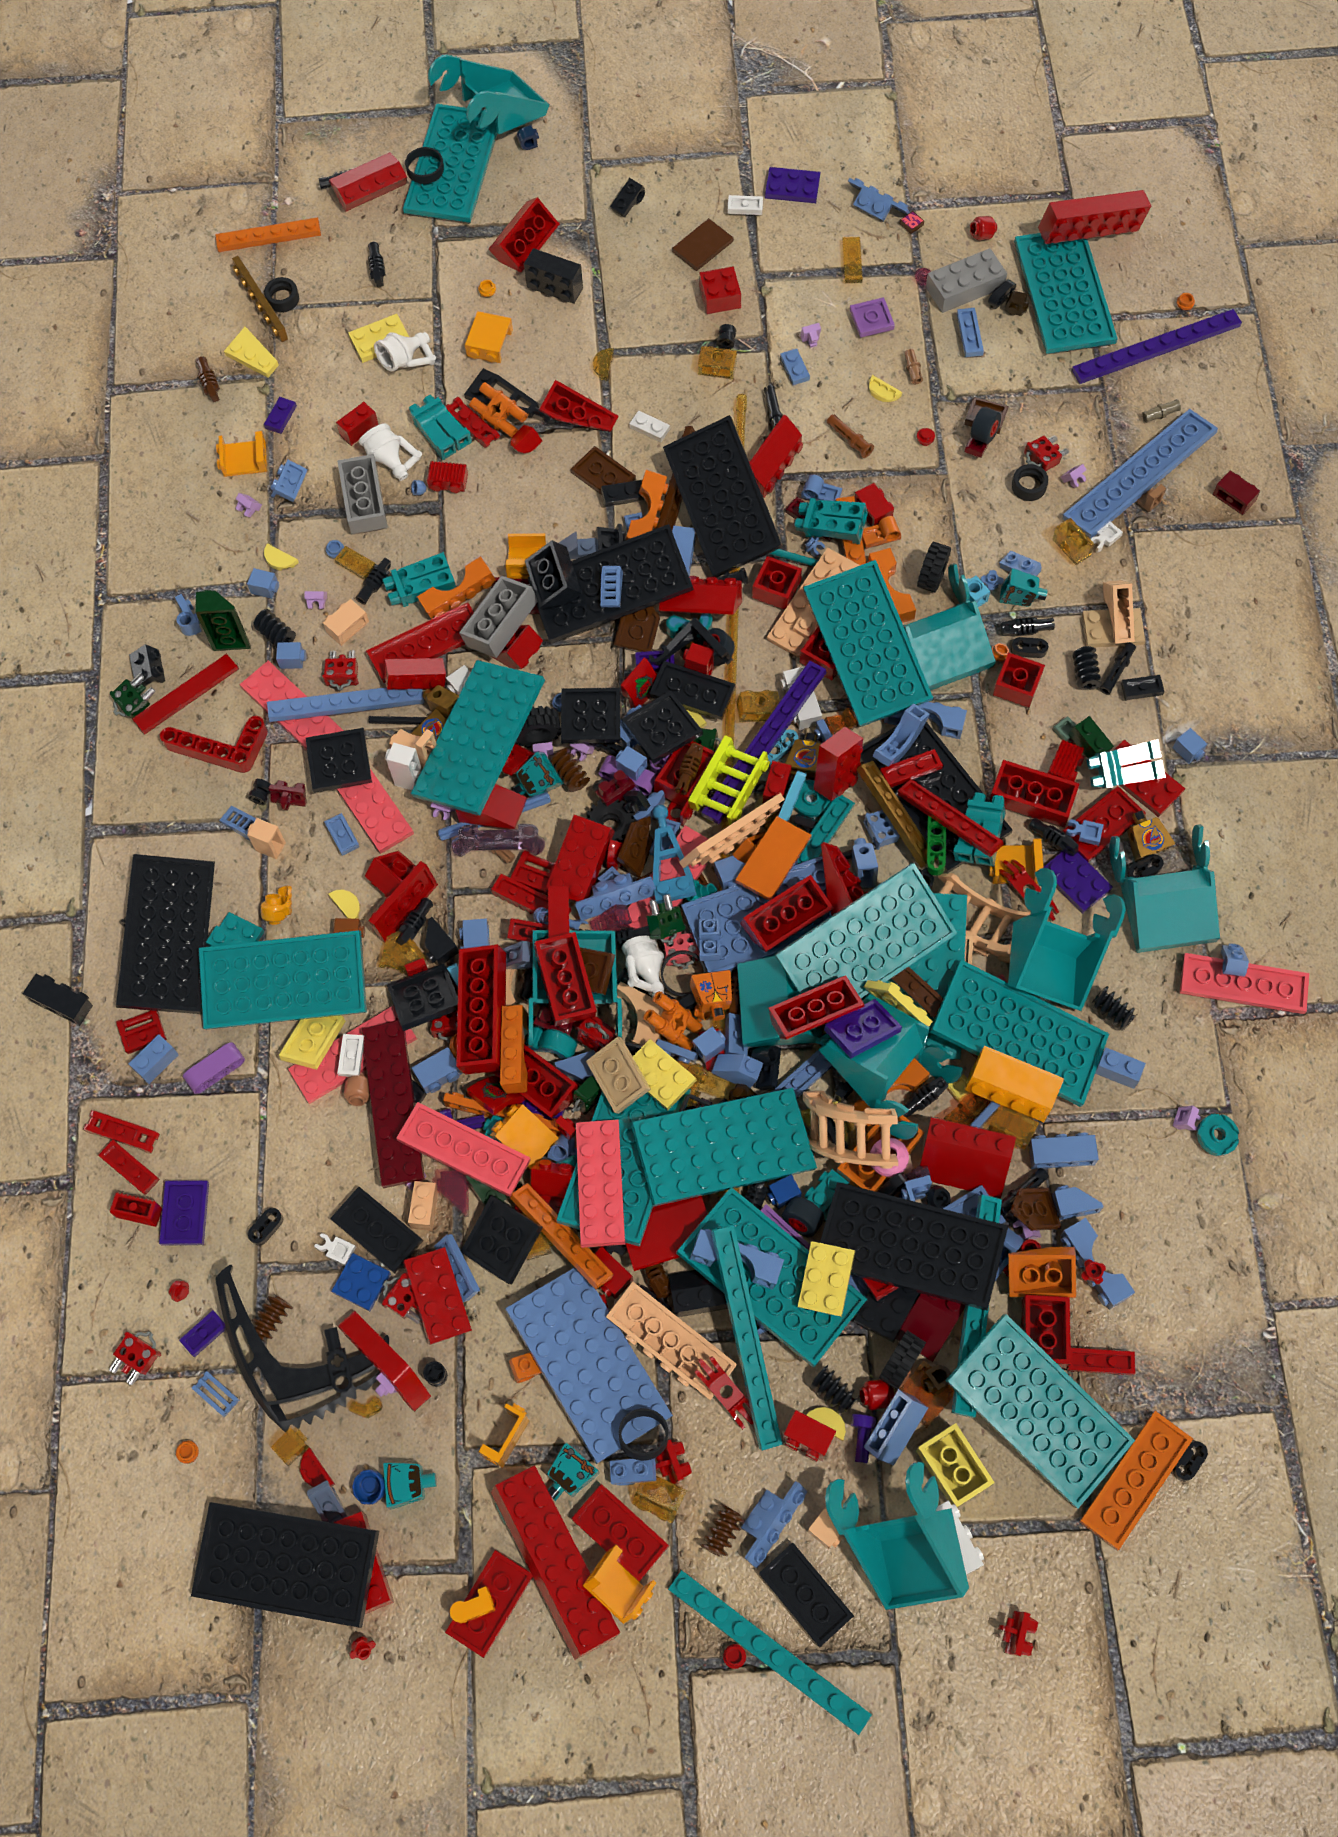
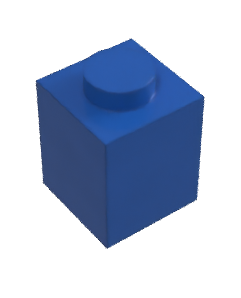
(783, 1191)

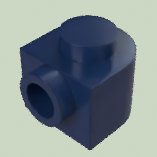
(528, 137)

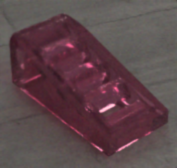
(621, 917)

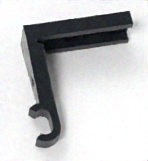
(687, 635)

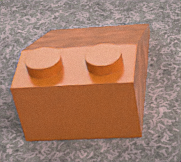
(1043, 1272)

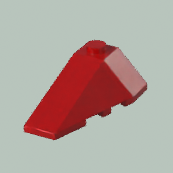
(572, 407)
(841, 884)

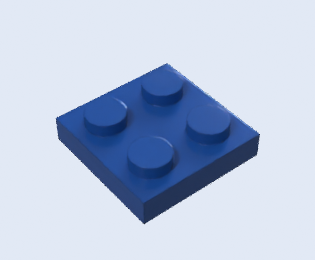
(361, 1282)

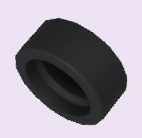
(282, 284)
(1034, 471)

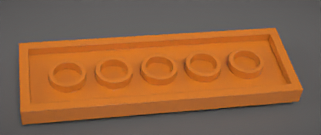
(1136, 1480)

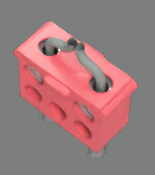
(681, 942)

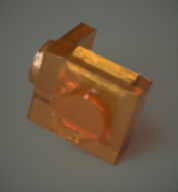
(837, 722)

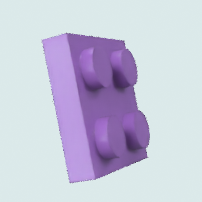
(872, 317)

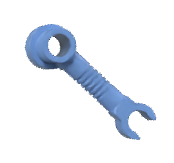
(540, 913)

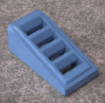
(611, 574)
(235, 827)

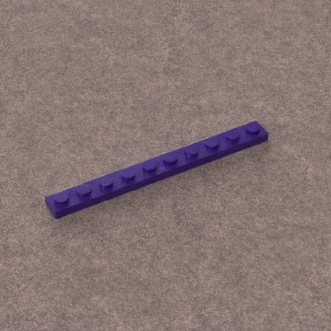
(1156, 346)
(770, 733)

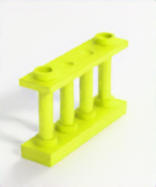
(717, 765)

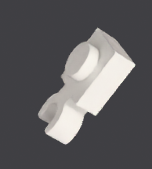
(1106, 535)
(338, 1250)

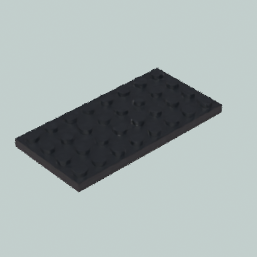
(722, 496)
(651, 575)
(949, 784)
(164, 933)
(916, 1245)
(285, 1564)

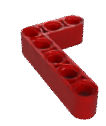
(217, 748)
(385, 1360)

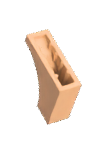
(1119, 600)
(422, 744)
(640, 1004)

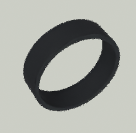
(419, 152)
(667, 959)
(643, 1456)

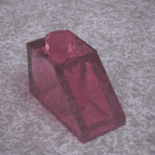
(455, 1190)

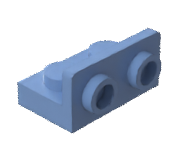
(289, 480)
(916, 1188)

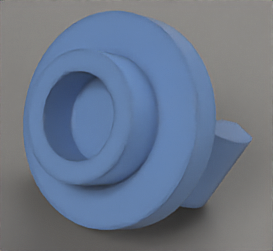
(811, 545)

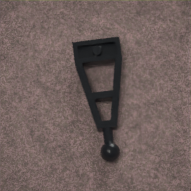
(491, 379)

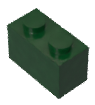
(1090, 737)

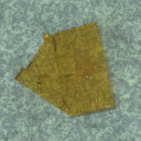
(397, 956)

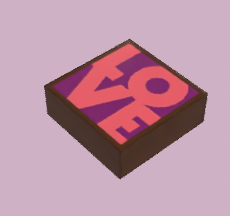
(912, 222)

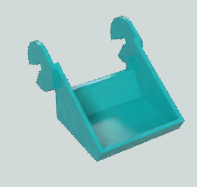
(495, 88)
(952, 641)
(1170, 907)
(594, 940)
(1055, 959)
(760, 987)
(880, 1066)
(906, 1557)

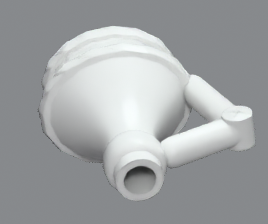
(397, 351)
(385, 447)
(644, 960)

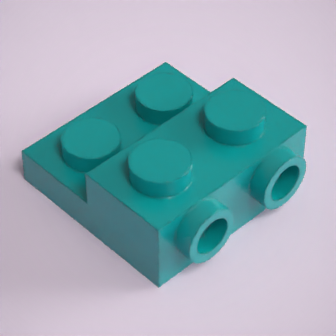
(234, 931)
(824, 1192)

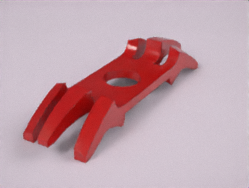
(1021, 880)
(716, 1382)

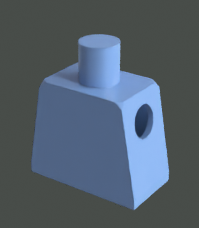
(864, 859)

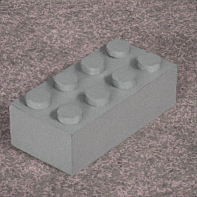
(965, 280)
(362, 494)
(498, 616)

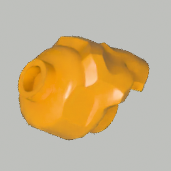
(277, 906)

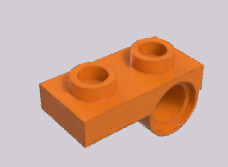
(883, 533)
(524, 1367)

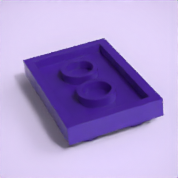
(792, 185)
(1078, 880)
(863, 1028)
(184, 1213)

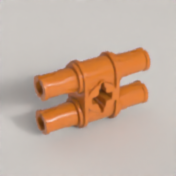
(506, 406)
(672, 1021)

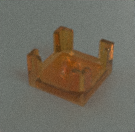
(936, 1404)

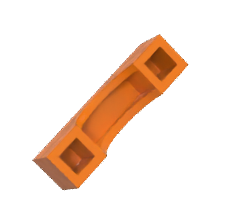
(651, 489)
(887, 566)
(476, 579)
(513, 1031)
(909, 1080)

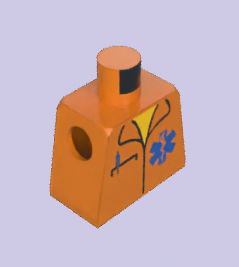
(712, 992)

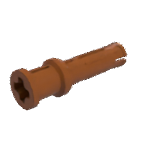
(855, 440)

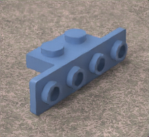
(875, 203)
(615, 891)
(769, 1520)

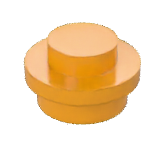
(487, 288)

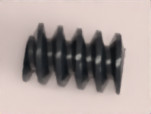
(273, 628)
(1086, 668)
(1114, 1008)
(834, 1390)

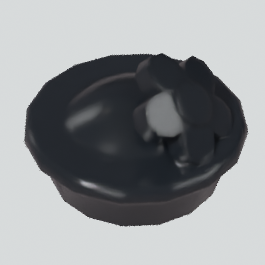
(938, 1197)

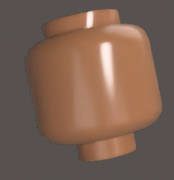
(357, 1090)

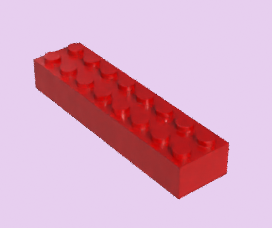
(554, 1561)

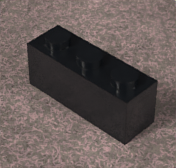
(58, 998)

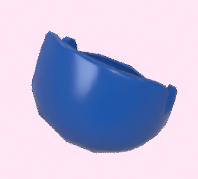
(369, 1487)

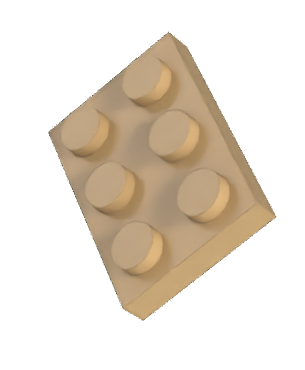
(1099, 628)
(618, 1075)

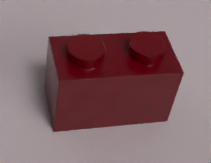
(1236, 492)

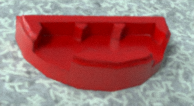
(313, 1471)

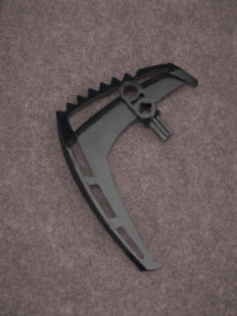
(290, 1383)

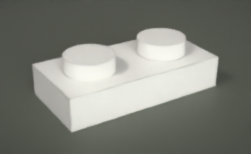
(745, 205)
(649, 426)
(351, 1055)

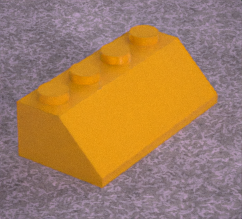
(1014, 1084)

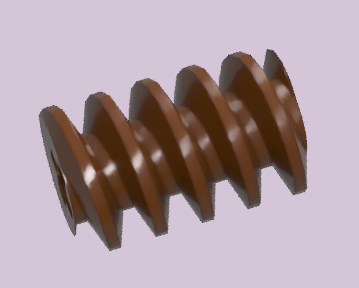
(569, 770)
(270, 1316)
(722, 1531)

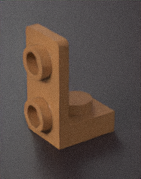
(1152, 498)

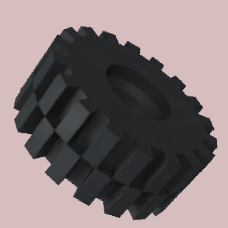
(934, 566)
(540, 727)
(612, 812)
(902, 1360)

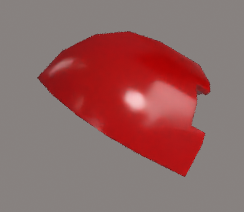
(526, 439)
(613, 851)

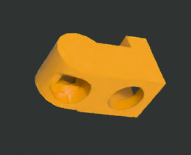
(474, 1608)

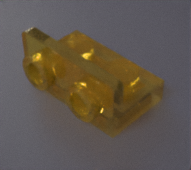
(659, 1498)

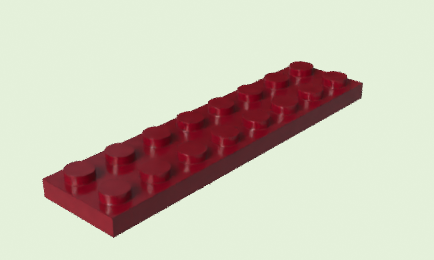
(391, 1102)

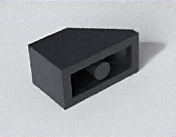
(438, 944)

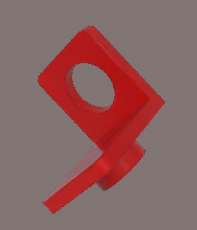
(686, 812)

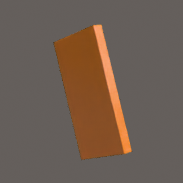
(773, 858)

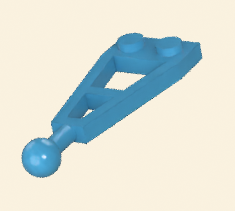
(677, 887)

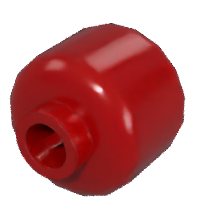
(983, 227)
(876, 1394)

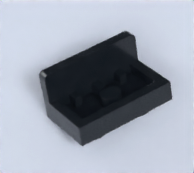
(607, 536)
(147, 662)

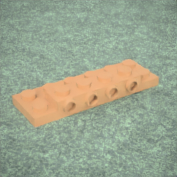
(797, 620)
(734, 834)
(667, 1338)

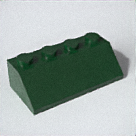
(220, 622)

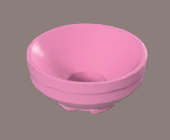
(902, 1156)

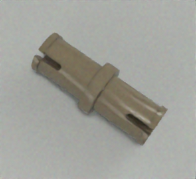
(1161, 411)

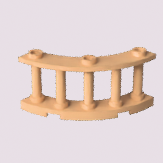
(988, 906)
(822, 1107)

